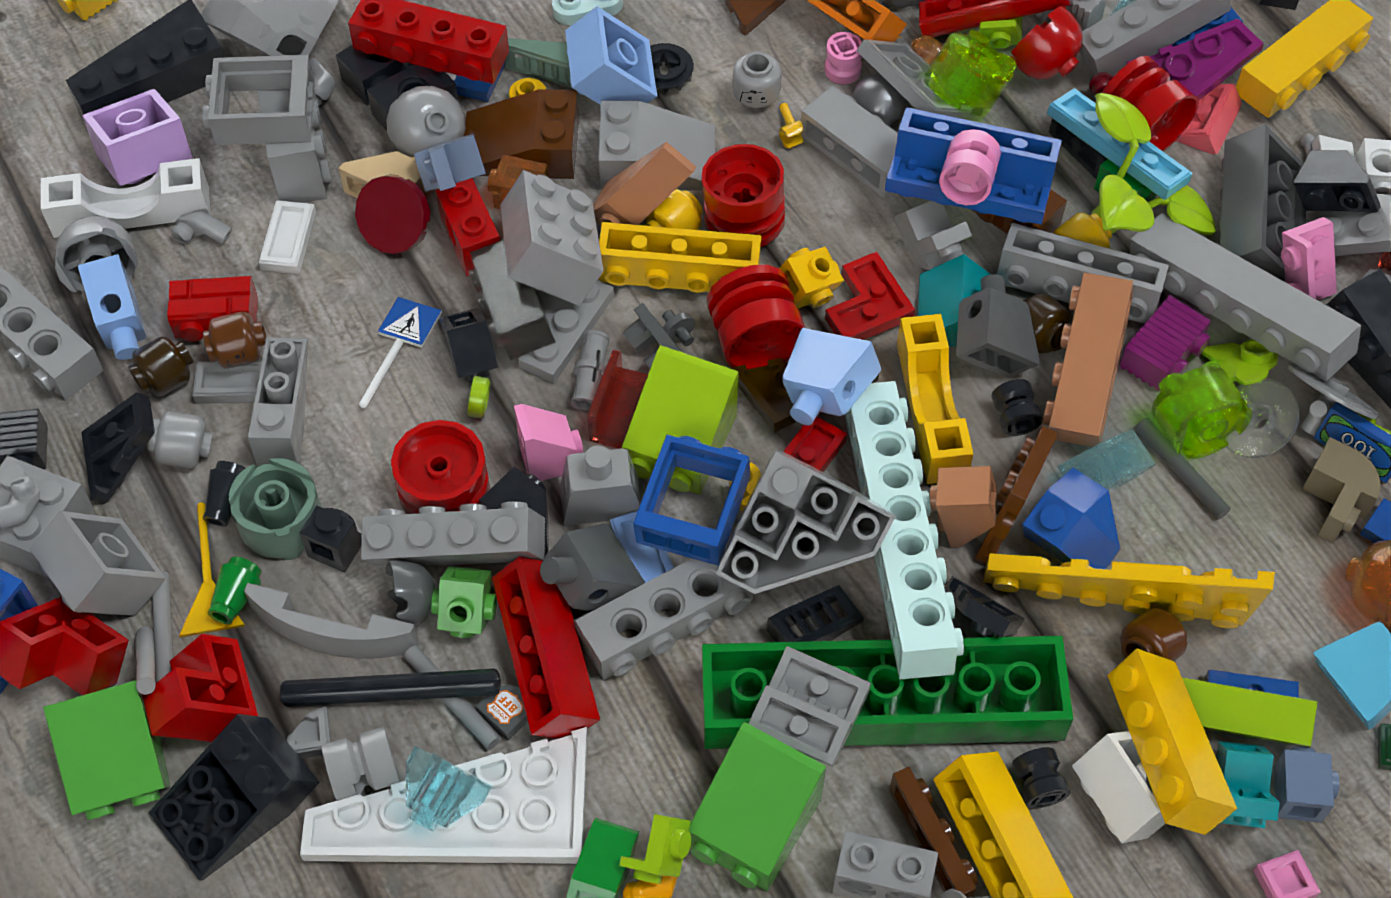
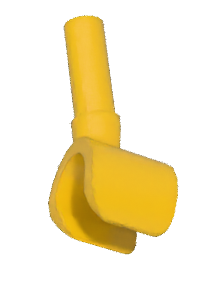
(790, 133)

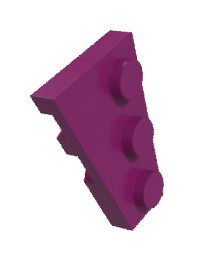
(1209, 56)

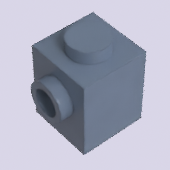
(1305, 784)

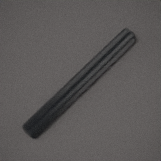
(390, 687)

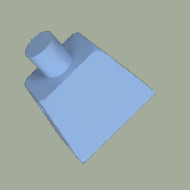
(113, 305)
(828, 373)

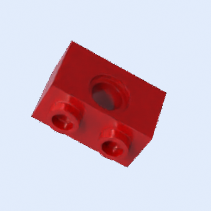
(466, 221)

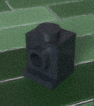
(332, 530)

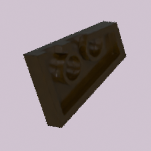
(767, 392)

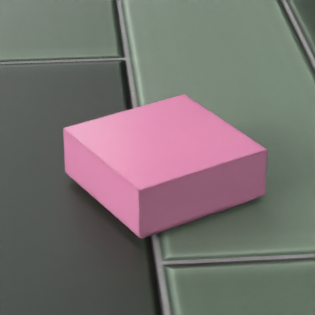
(1286, 877)

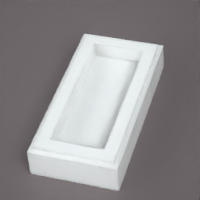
(287, 237)

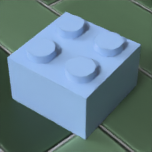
(609, 60)

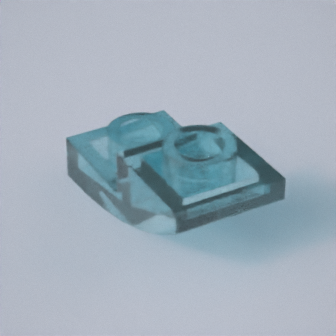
(1112, 460)

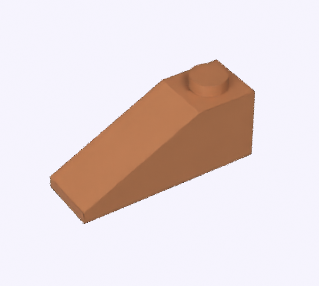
(642, 186)

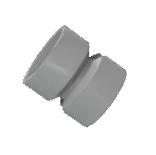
(360, 763)

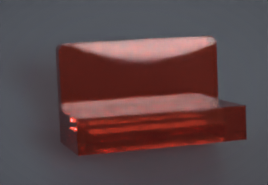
(614, 403)

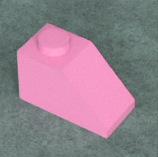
(545, 441)

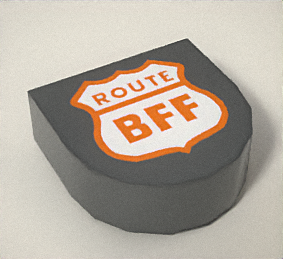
(504, 710)

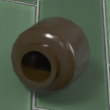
(1048, 321)
(160, 366)

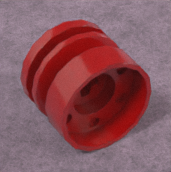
(1163, 102)
(744, 192)
(754, 315)

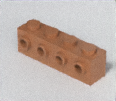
(1090, 359)

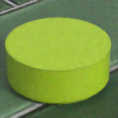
(479, 397)

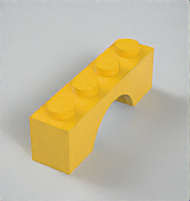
(925, 368)

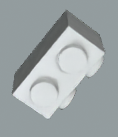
(1120, 787)

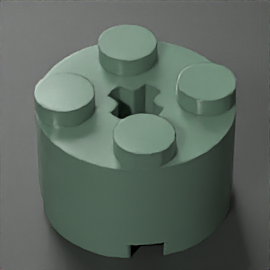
(273, 506)

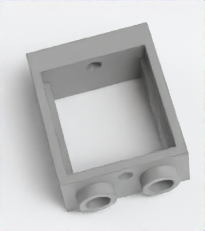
(254, 74)

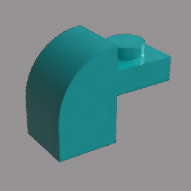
(1249, 778)

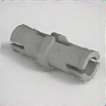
(589, 369)

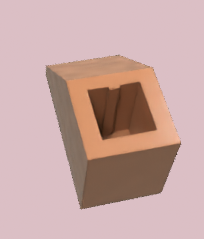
(964, 502)

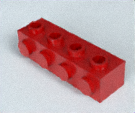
(430, 38)
(544, 651)

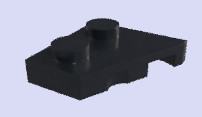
(115, 444)
(987, 615)

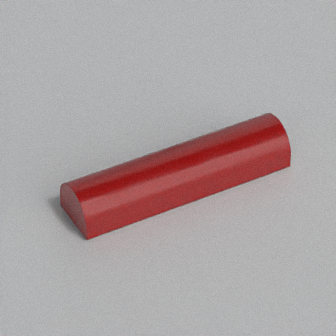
(951, 16)

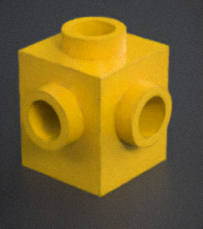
(812, 276)

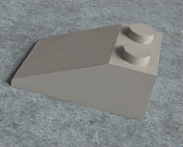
(637, 128)

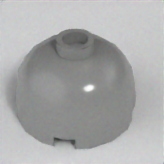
(424, 119)
(89, 241)

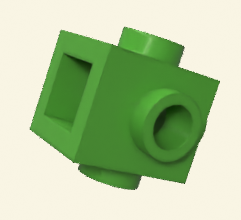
(464, 601)

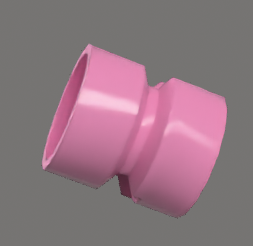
(970, 167)

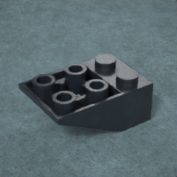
(233, 794)

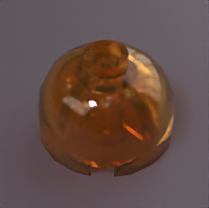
(1372, 582)

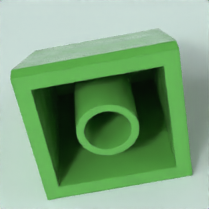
(106, 750)
(756, 807)

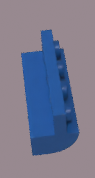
(1021, 177)

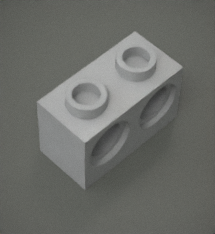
(883, 869)

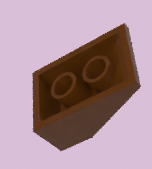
(530, 127)

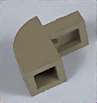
(1348, 482)

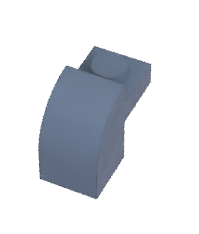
(449, 163)

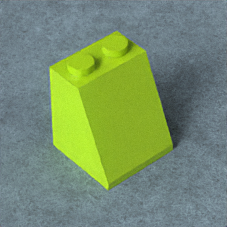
(680, 400)

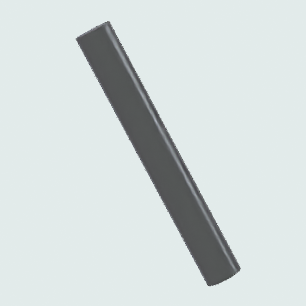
(1183, 468)

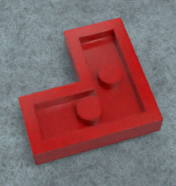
(877, 300)

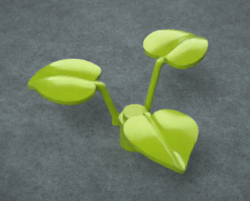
(1121, 205)

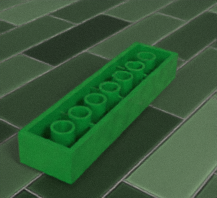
(997, 693)

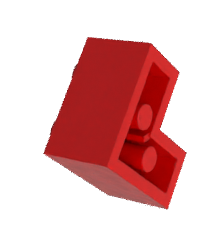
(60, 644)
(201, 691)

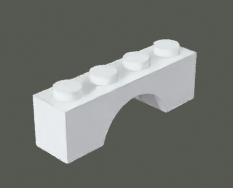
(170, 193)

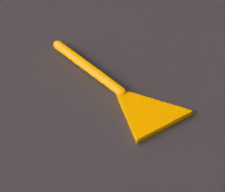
(198, 619)

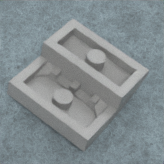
(810, 705)

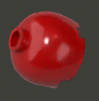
(1050, 47)

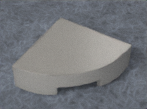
(311, 734)

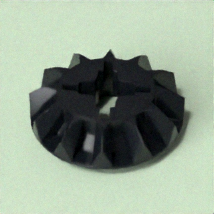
(678, 62)

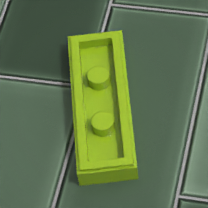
(1253, 713)

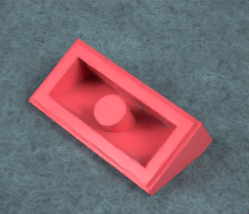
(1213, 119)

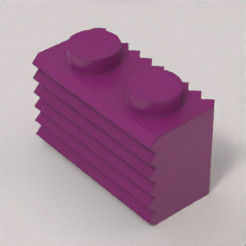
(1166, 342)

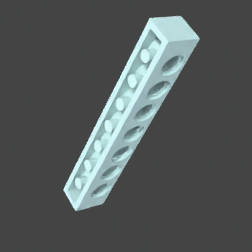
(907, 561)

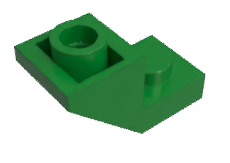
(598, 866)

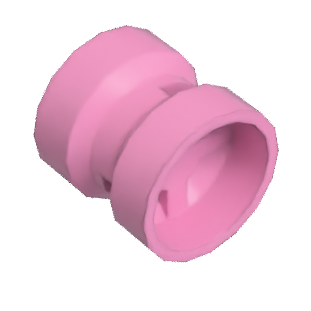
(843, 61)

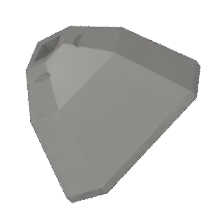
(271, 25)
(800, 527)

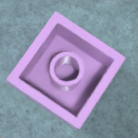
(137, 136)

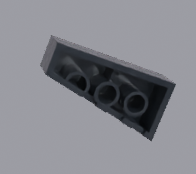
(165, 56)
(1370, 305)

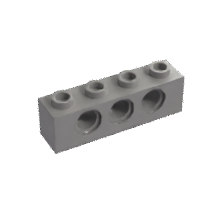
(43, 341)
(639, 611)

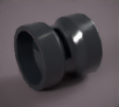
(1016, 404)
(1041, 779)

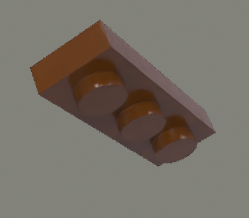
(932, 833)

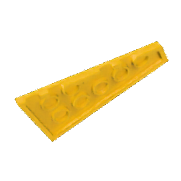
(1136, 587)

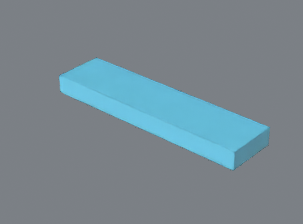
(1149, 164)

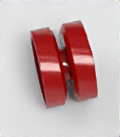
(439, 467)

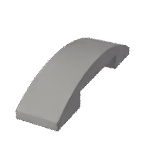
(380, 639)

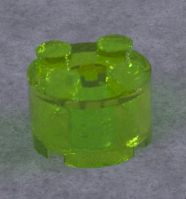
(970, 72)
(1200, 410)

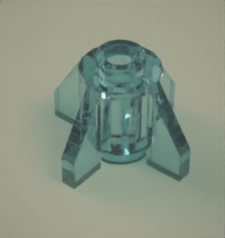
(440, 790)

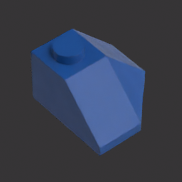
(1075, 521)

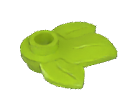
(1244, 362)

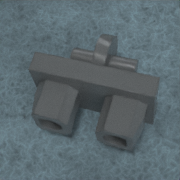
(648, 330)

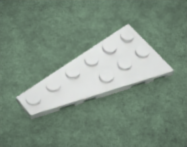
(526, 817)

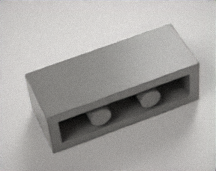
(851, 137)

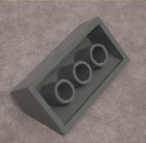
(1259, 198)

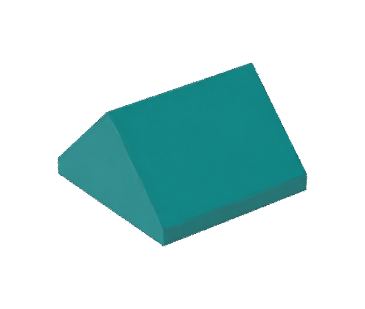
(945, 287)

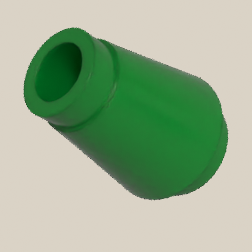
(230, 586)

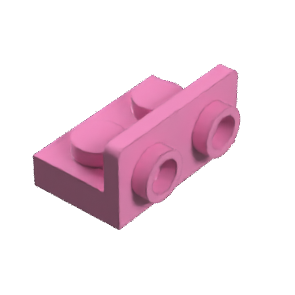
(1310, 258)

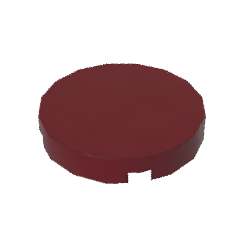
(392, 213)

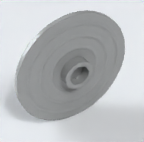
(1331, 392)

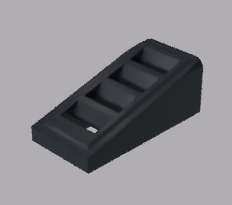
(780, 623)

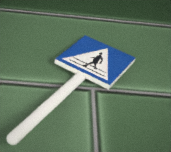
(405, 323)

